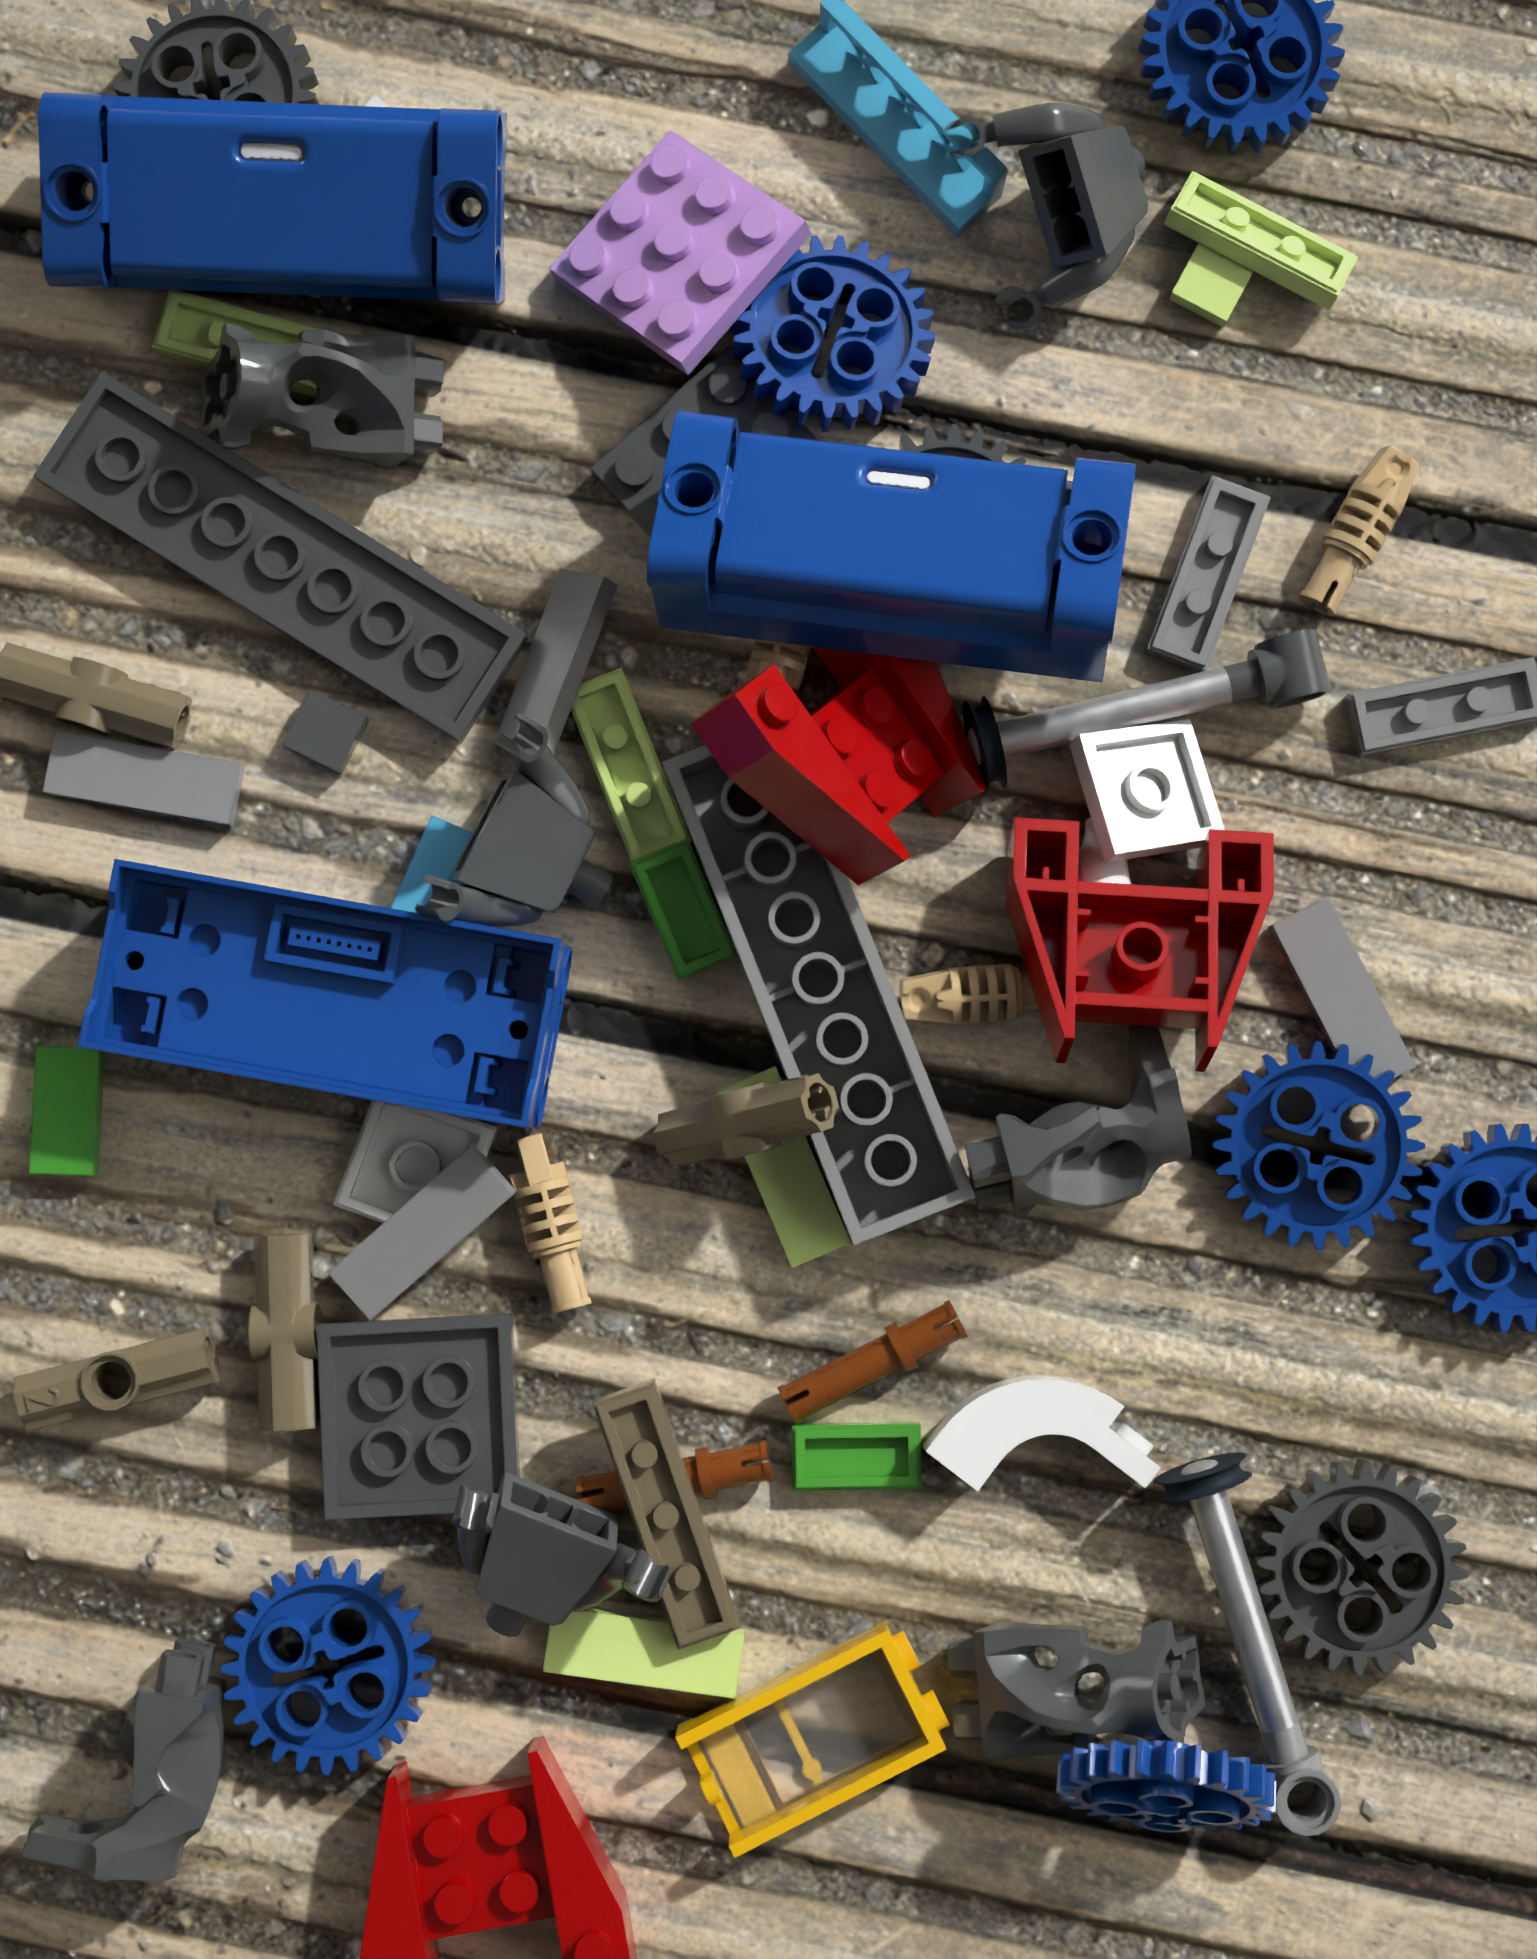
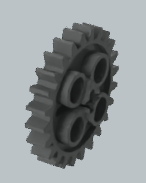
(273, 75)
(1399, 1528)

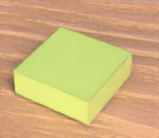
(1211, 285)

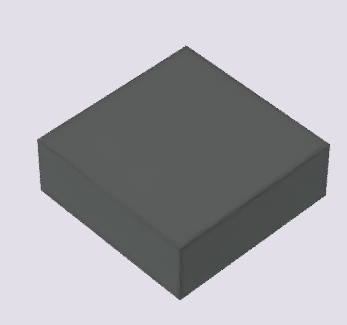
(325, 731)

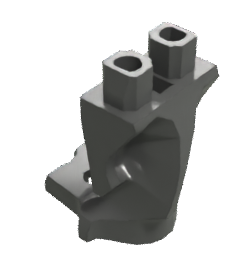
(354, 378)
(1084, 1151)
(1146, 1693)
(176, 1762)

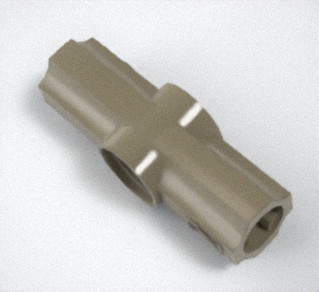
(93, 696)
(746, 1120)
(285, 1332)
(80, 1387)

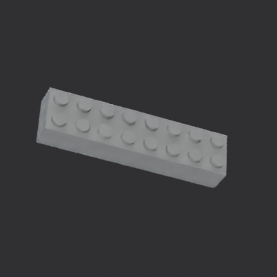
(824, 1003)

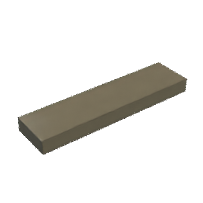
(666, 1512)

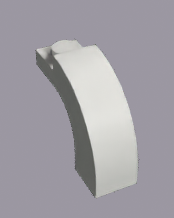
(1008, 1412)

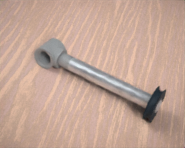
(1292, 1762)

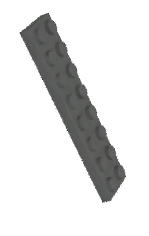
(281, 557)

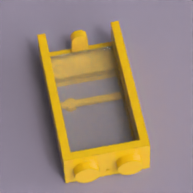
(814, 1736)

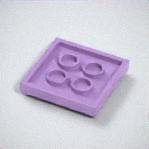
(680, 251)

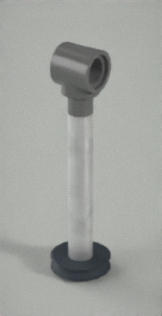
(1276, 673)

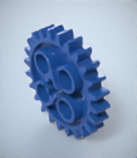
(1190, 69)
(887, 351)
(1503, 1172)
(1302, 1200)
(345, 1719)
(1166, 1786)

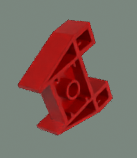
(851, 759)
(1136, 948)
(492, 1862)

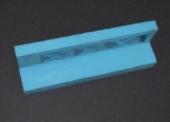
(897, 116)

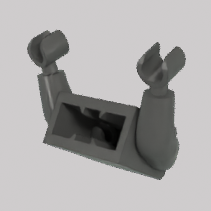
(1083, 192)
(523, 846)
(546, 1554)

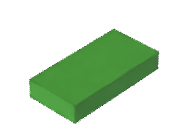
(682, 909)
(66, 1111)
(856, 1456)

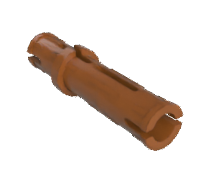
(872, 1361)
(706, 1472)

